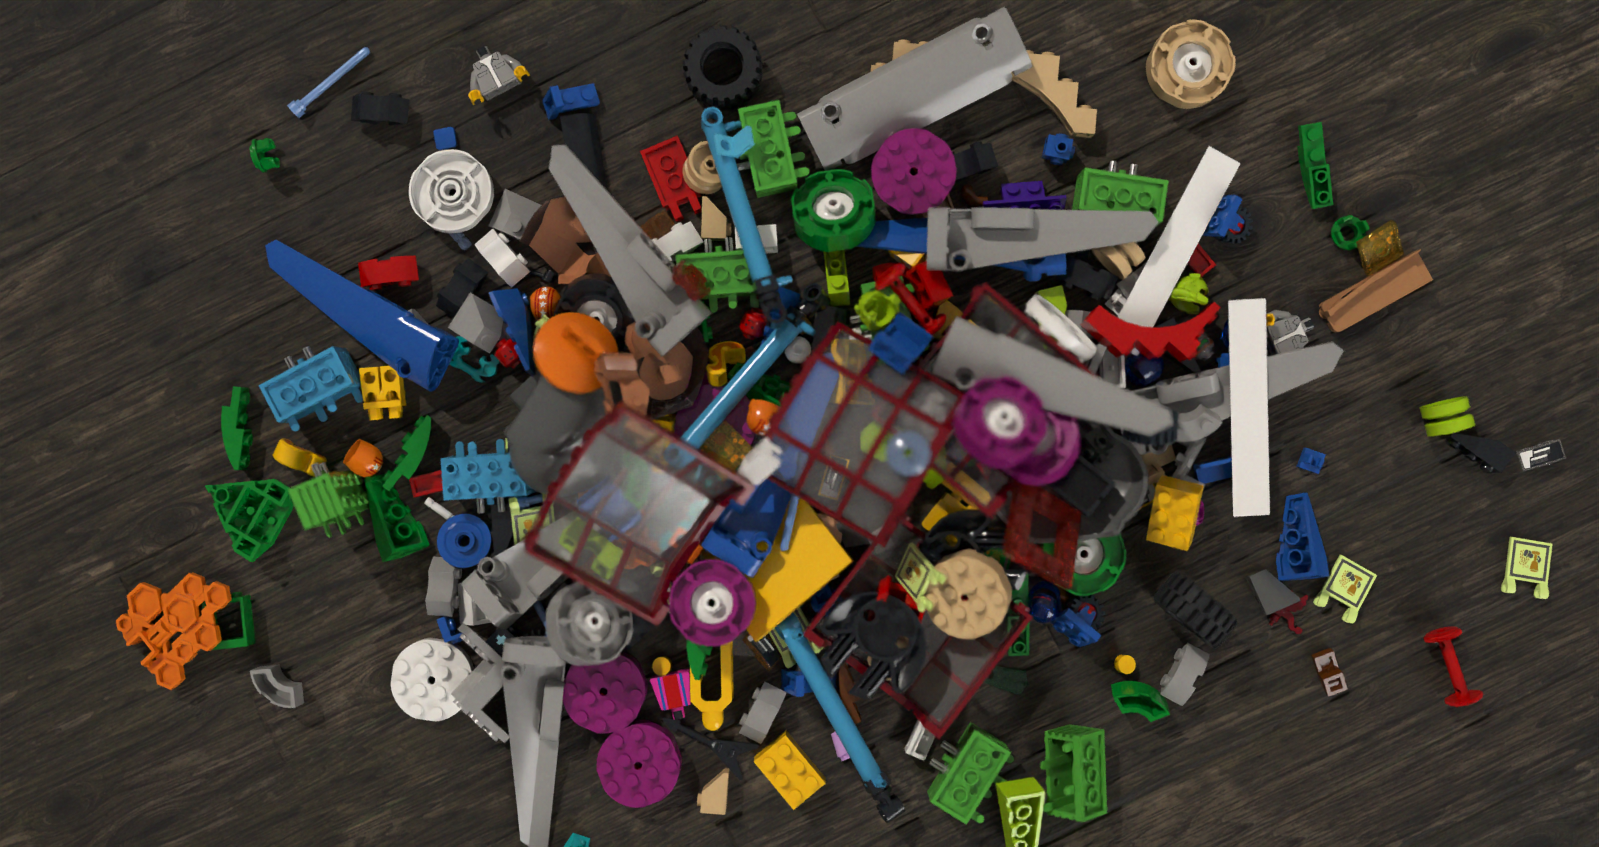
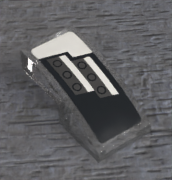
(1541, 454)

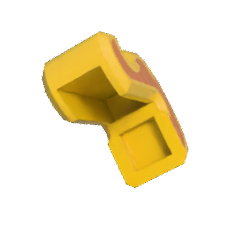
(718, 356)
(296, 457)

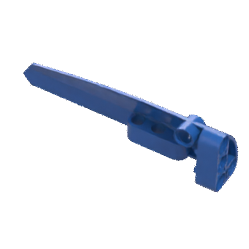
(912, 234)
(369, 318)
(743, 526)

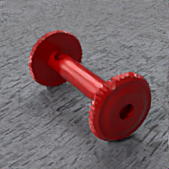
(891, 275)
(1462, 695)

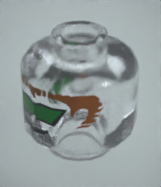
(1205, 348)

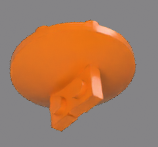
(568, 351)

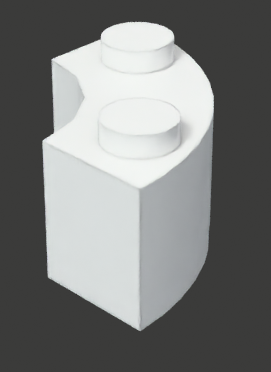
(681, 240)
(502, 257)

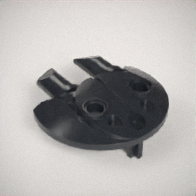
(972, 534)
(877, 639)

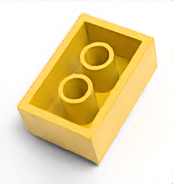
(1174, 512)
(789, 770)

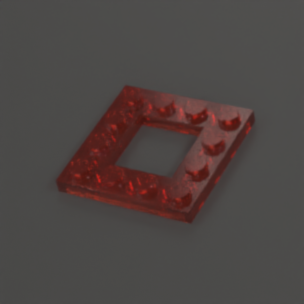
(1061, 566)

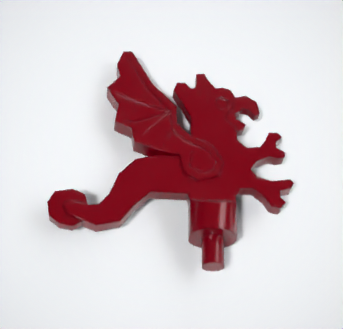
(1274, 617)

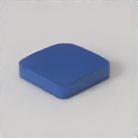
(445, 138)

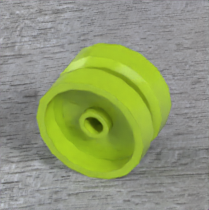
(1447, 418)

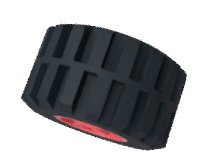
(1161, 437)

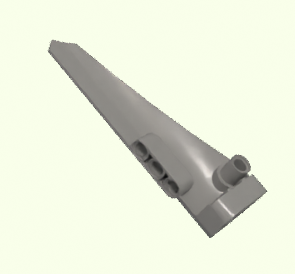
(1019, 234)
(1212, 386)
(534, 726)

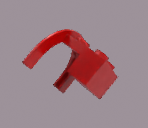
(928, 285)
(897, 590)

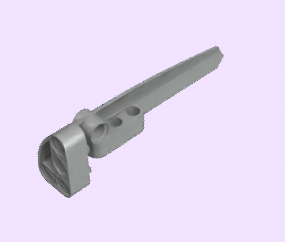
(630, 257)
(1059, 385)
(512, 585)

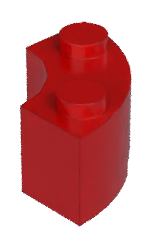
(396, 270)

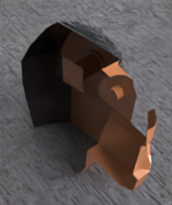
(562, 241)
(655, 382)

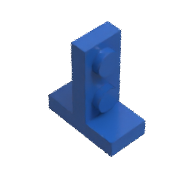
(569, 99)
(796, 684)

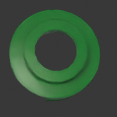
(257, 153)
(1358, 226)

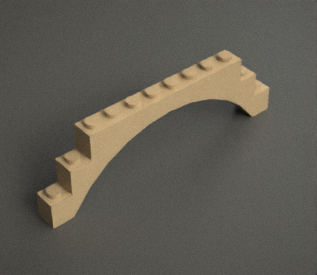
(1043, 82)

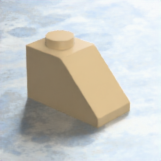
(714, 222)
(714, 794)

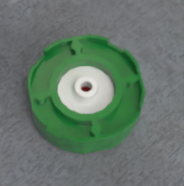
(833, 210)
(1098, 565)

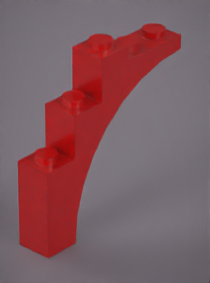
(1151, 342)

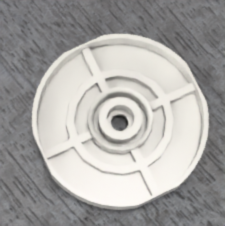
(431, 187)
(1061, 327)
(410, 676)

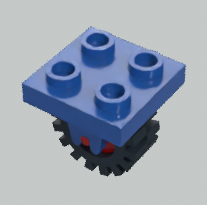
(1229, 221)
(1080, 620)

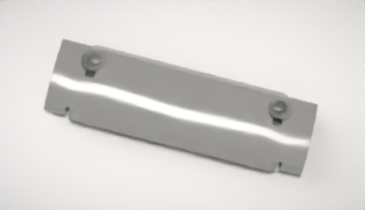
(916, 89)

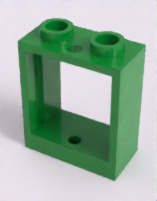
(247, 623)

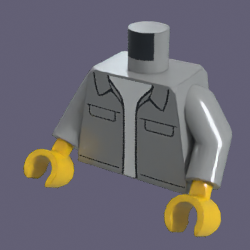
(494, 75)
(1286, 332)

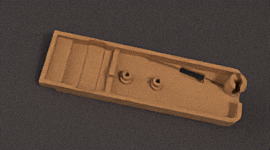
(1375, 292)

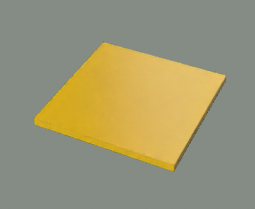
(793, 575)

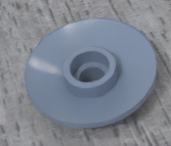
(908, 465)

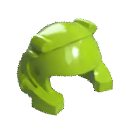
(1189, 290)
(877, 309)

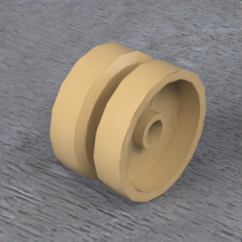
(700, 170)
(1120, 258)

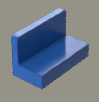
(1213, 470)

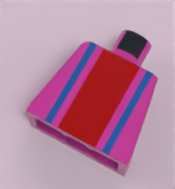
(673, 691)

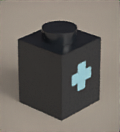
(496, 640)

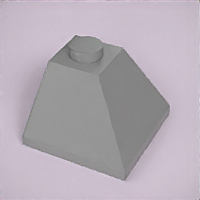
(513, 214)
(478, 323)

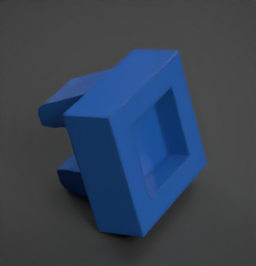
(1311, 460)

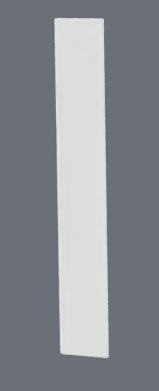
(1179, 239)
(1249, 407)

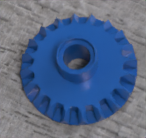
(450, 539)

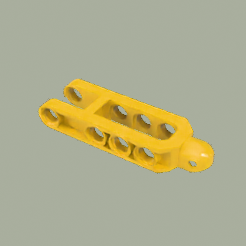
(714, 710)

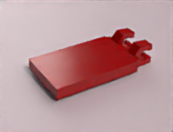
(665, 168)

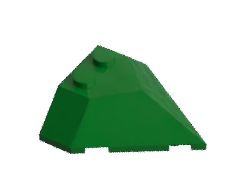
(252, 513)

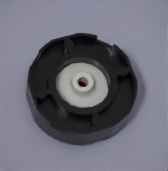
(601, 299)

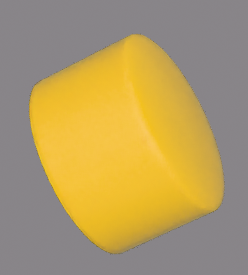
(1124, 664)
(662, 665)

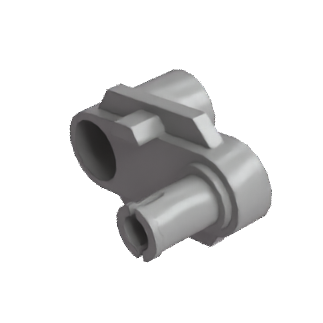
(1186, 460)

